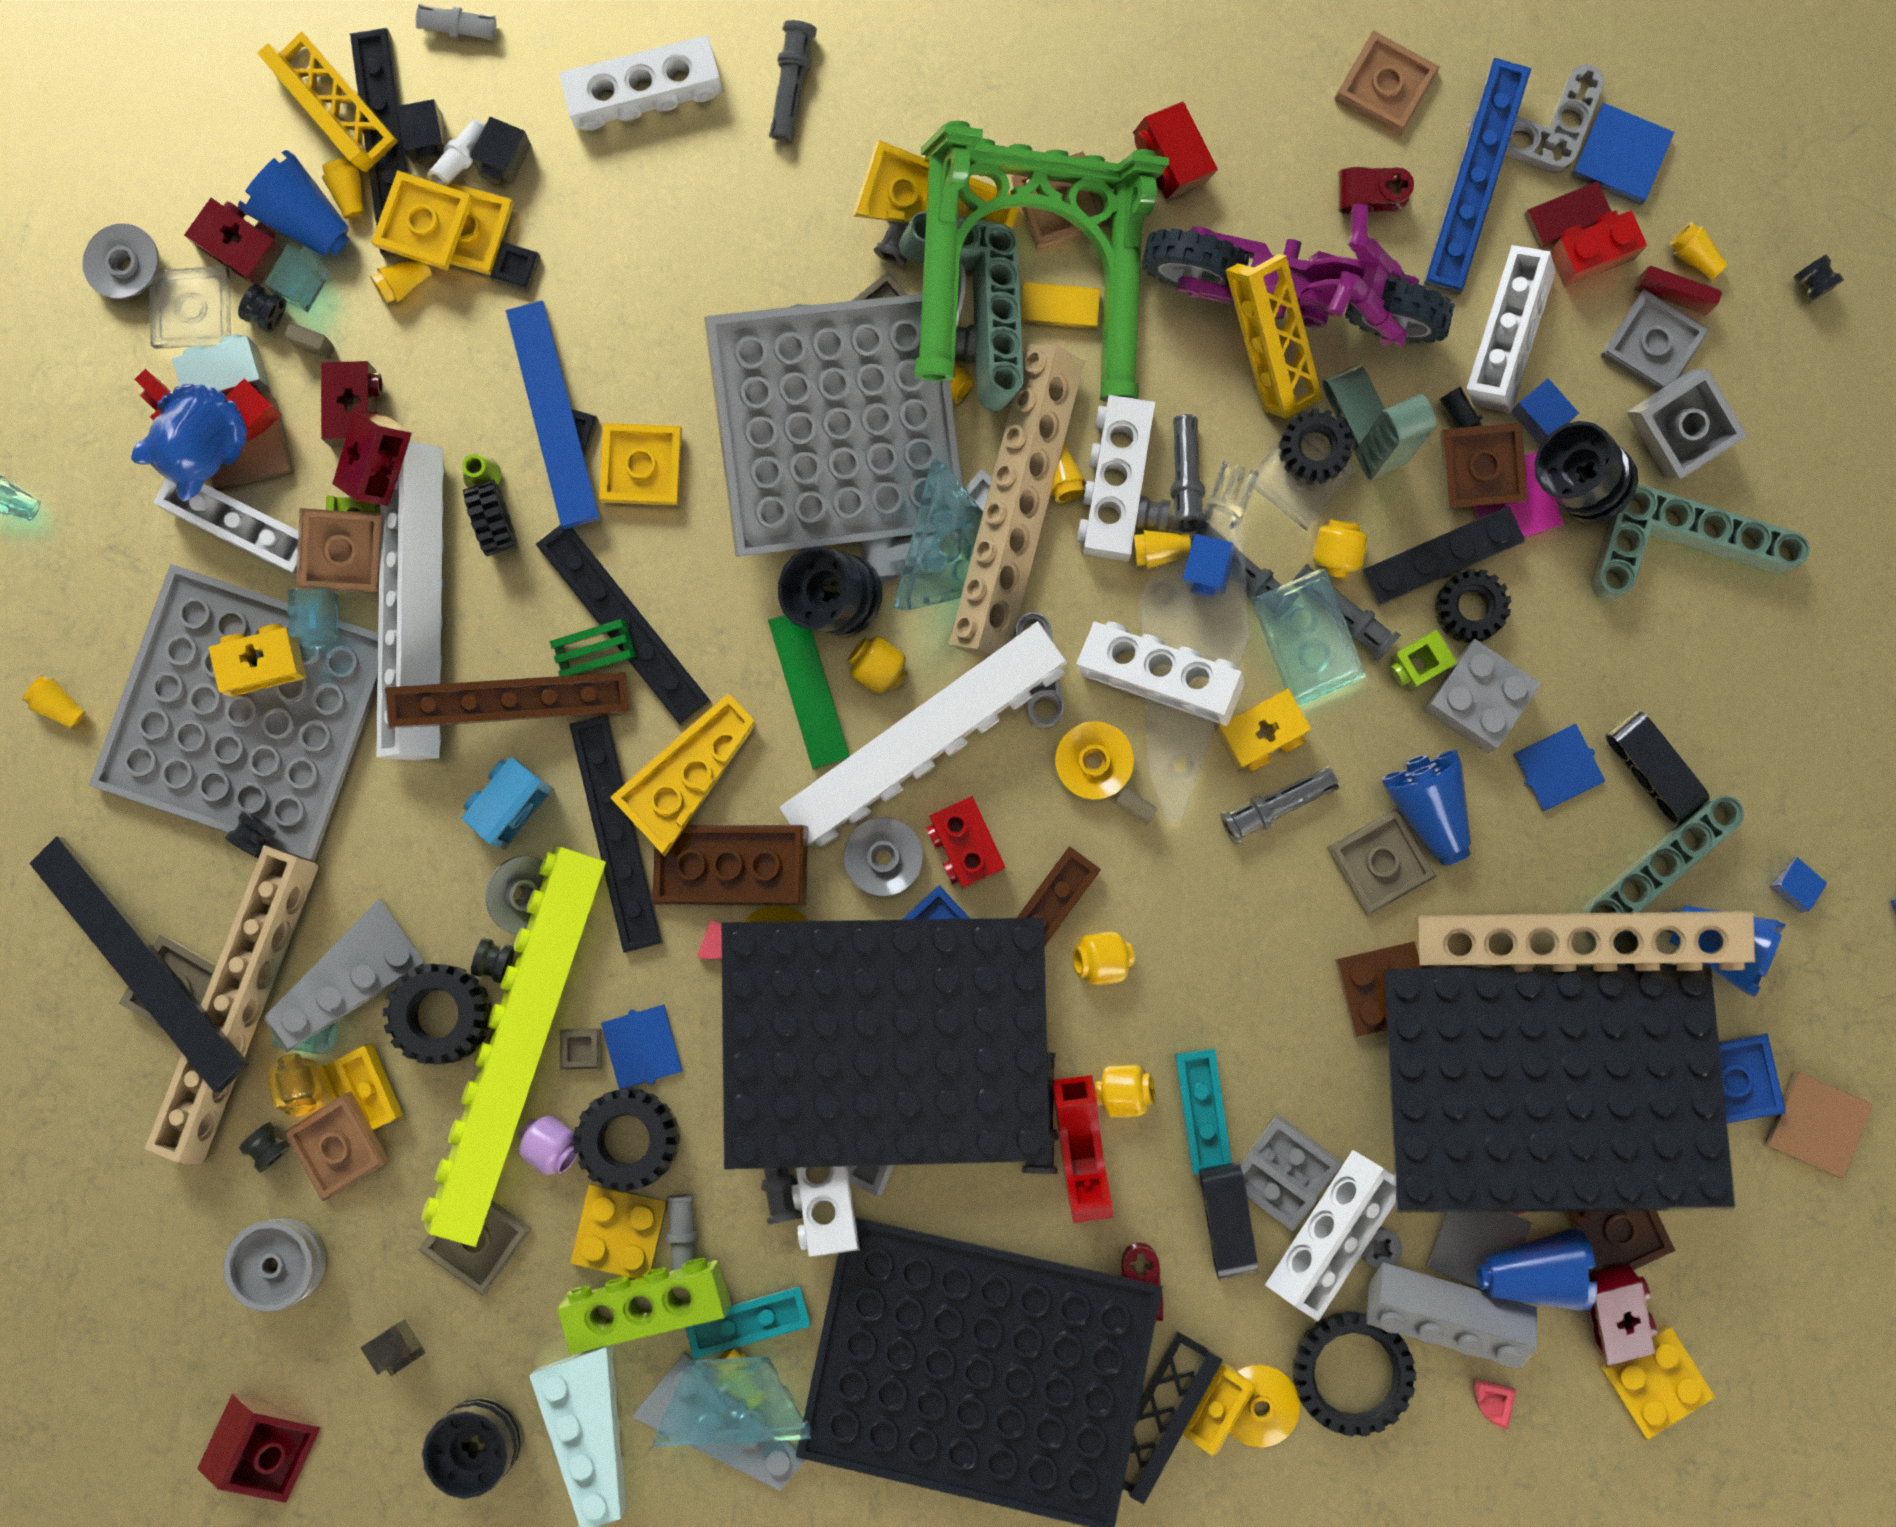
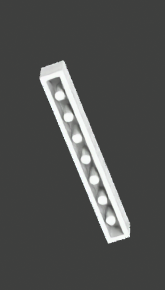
(411, 596)
(925, 734)

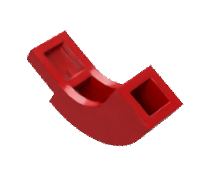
(255, 408)
(1082, 1149)

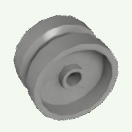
(251, 1271)

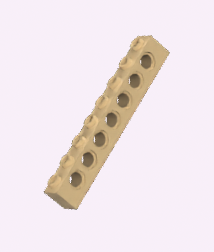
(1017, 500)
(1733, 926)
(235, 999)

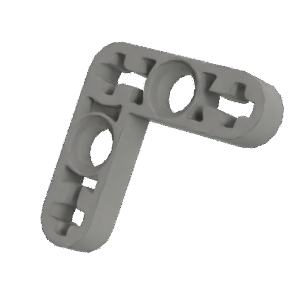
(1557, 133)

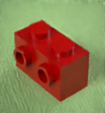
(1176, 136)
(1598, 248)
(966, 843)

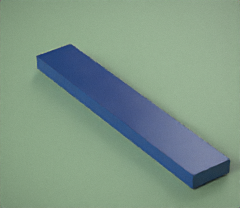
(1477, 175)
(553, 415)

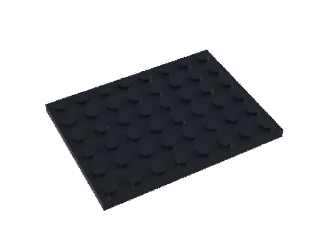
(884, 1042)
(1556, 1090)
(981, 1373)

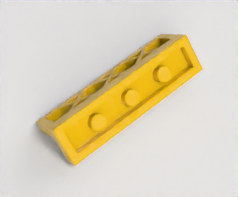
(316, 104)
(1263, 340)

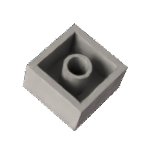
(1686, 423)
(1482, 696)

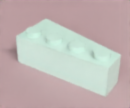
(585, 1432)

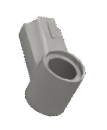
(886, 556)

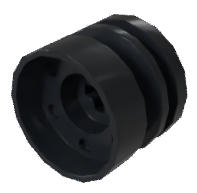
(1586, 472)
(829, 591)
(457, 1463)

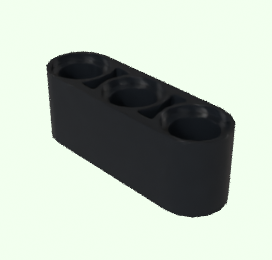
(1657, 767)
(1228, 1221)

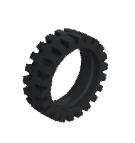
(1343, 1422)

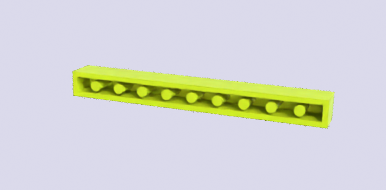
(513, 1047)

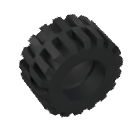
(404, 1007)
(592, 1147)

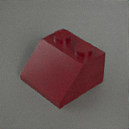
(257, 1449)

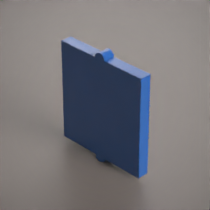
(1559, 767)
(641, 1047)

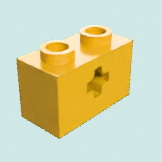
(280, 663)
(1278, 712)

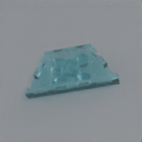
(940, 542)
(730, 1404)

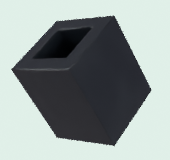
(422, 131)
(500, 151)

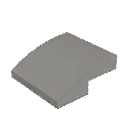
(1287, 1171)

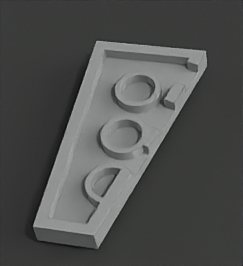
(346, 977)
(765, 1460)

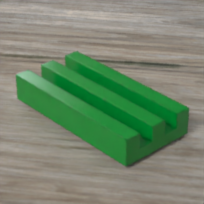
(563, 657)

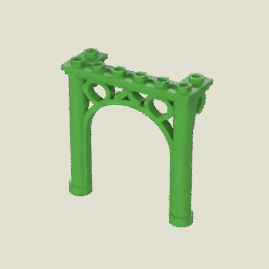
(960, 152)

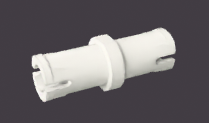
(456, 154)

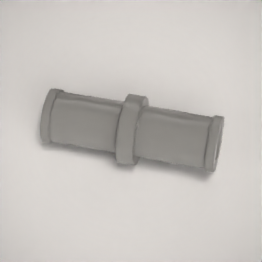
(455, 21)
(681, 1229)

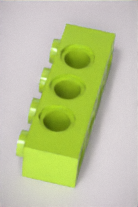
(588, 1330)

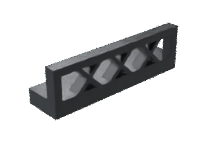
(1179, 1413)

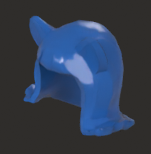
(192, 437)

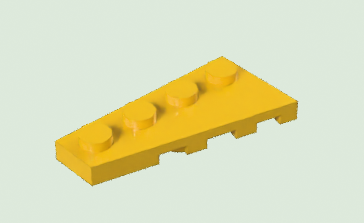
(899, 184)
(677, 780)

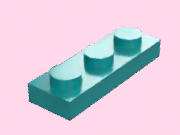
(1203, 1109)
(751, 1322)

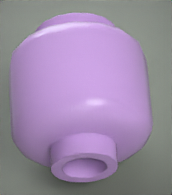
(547, 1145)

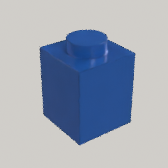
(1544, 411)
(1209, 565)

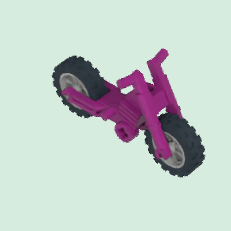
(1372, 288)

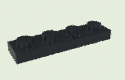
(1444, 556)

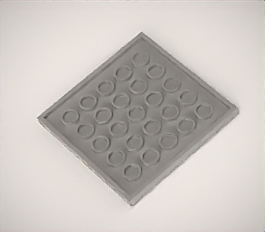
(826, 422)
(257, 752)

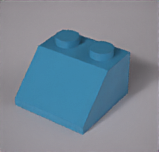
(505, 802)

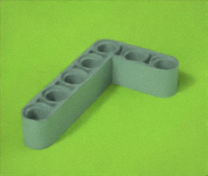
(993, 257)
(1380, 436)
(1689, 533)
(1679, 860)

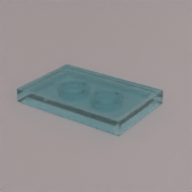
(1308, 637)

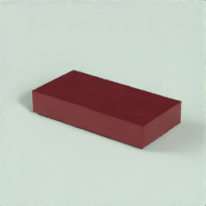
(1572, 209)
(1679, 290)

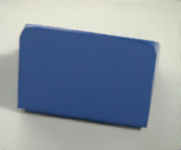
(1799, 885)

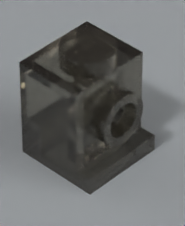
(393, 1349)

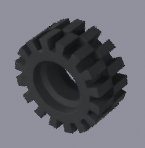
(1315, 423)
(489, 518)
(1496, 605)

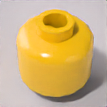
(1340, 547)
(877, 665)
(1103, 958)
(1125, 1091)

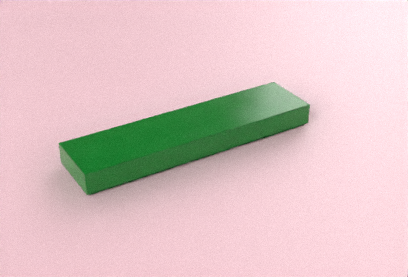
(809, 693)

